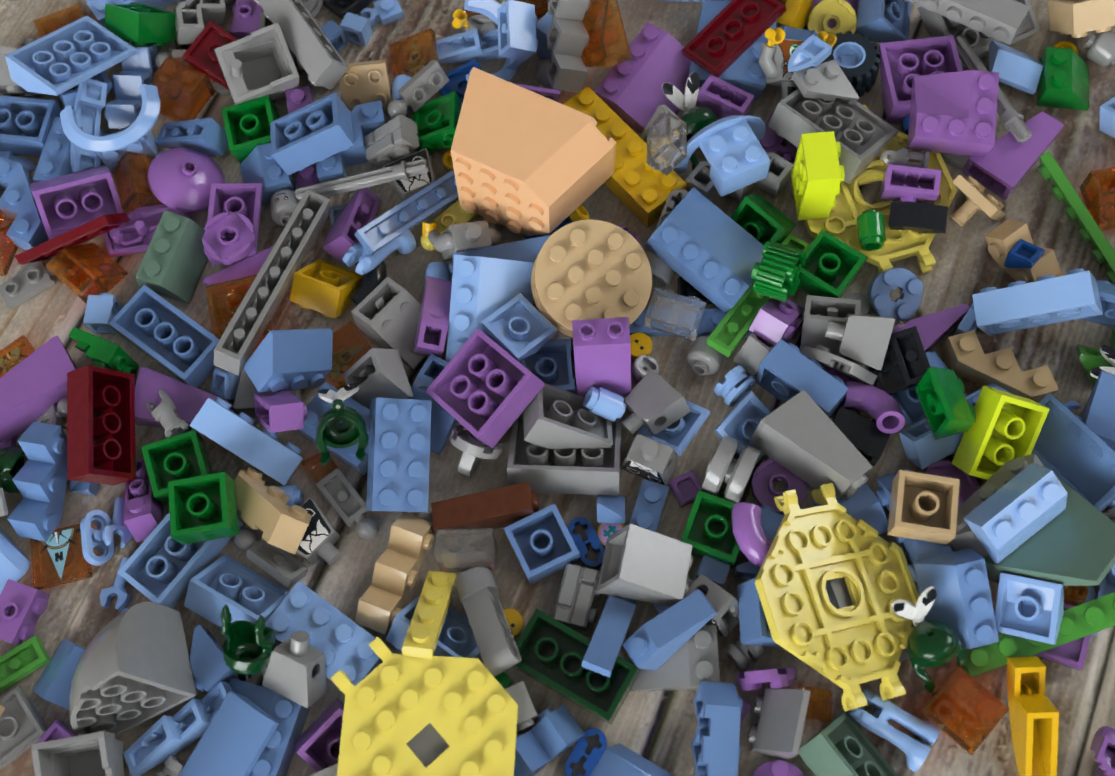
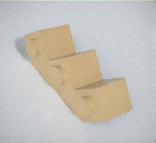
(1005, 237)
(967, 359)
(267, 510)
(395, 572)

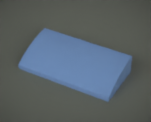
(1076, 454)
(232, 739)

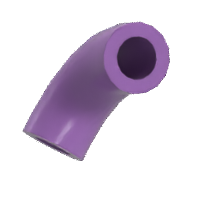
(876, 403)
(749, 533)

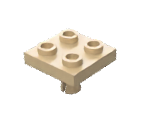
(366, 83)
(975, 201)

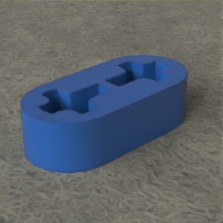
(592, 540)
(579, 751)

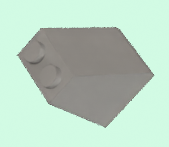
(645, 566)

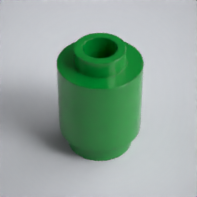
(871, 230)

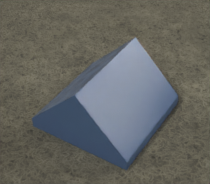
(58, 675)

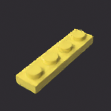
(429, 615)

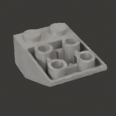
(391, 320)

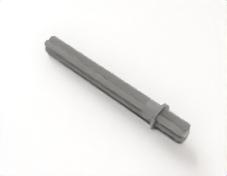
(1010, 117)
(367, 179)

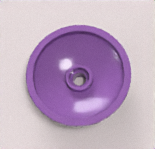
(183, 188)

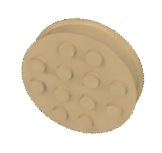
(590, 274)

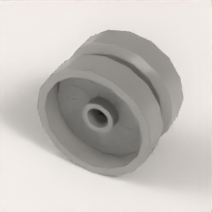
(728, 470)

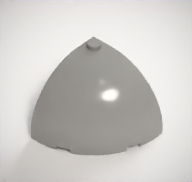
(131, 671)

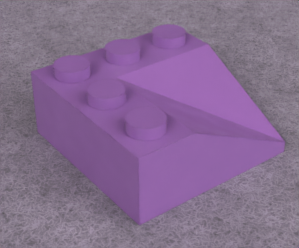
(908, 59)
(954, 112)
(484, 388)

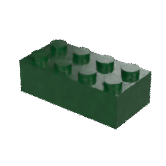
(554, 658)

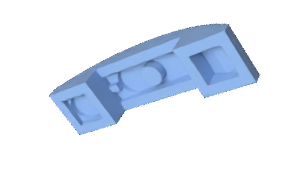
(88, 106)

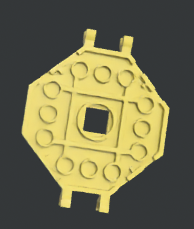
(898, 243)
(847, 642)
(410, 693)

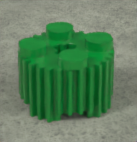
(778, 271)

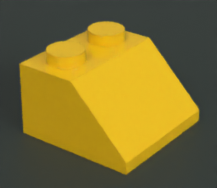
(324, 288)

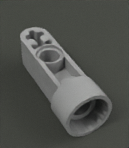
(661, 272)
(490, 627)

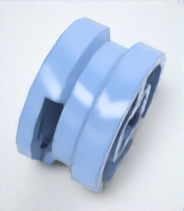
(734, 386)

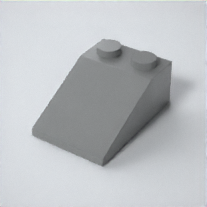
(561, 422)
(686, 667)
(779, 722)

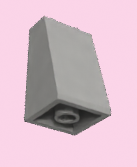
(811, 446)

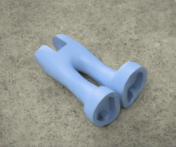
(404, 244)
(878, 724)

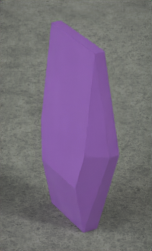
(138, 233)

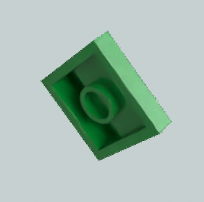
(437, 122)
(103, 353)

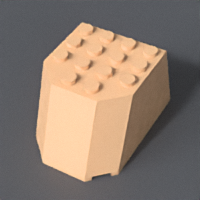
(525, 156)

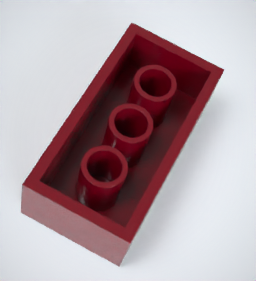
(100, 426)

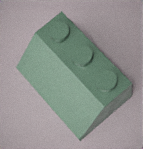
(174, 258)
(844, 751)

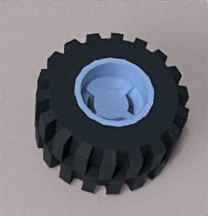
(857, 59)

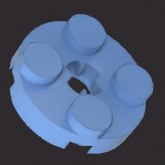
(890, 279)

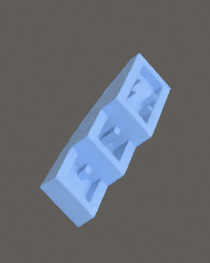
(468, 46)
(175, 733)

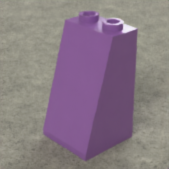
(602, 355)
(33, 387)

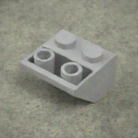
(818, 313)
(379, 376)

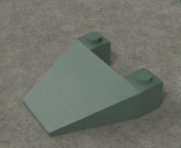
(1069, 550)

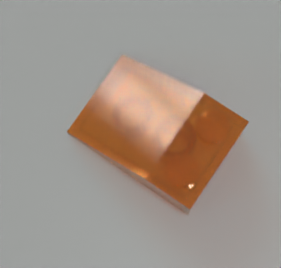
(606, 35)

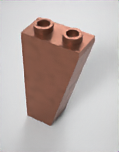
(486, 509)

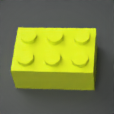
(816, 175)
(1002, 431)

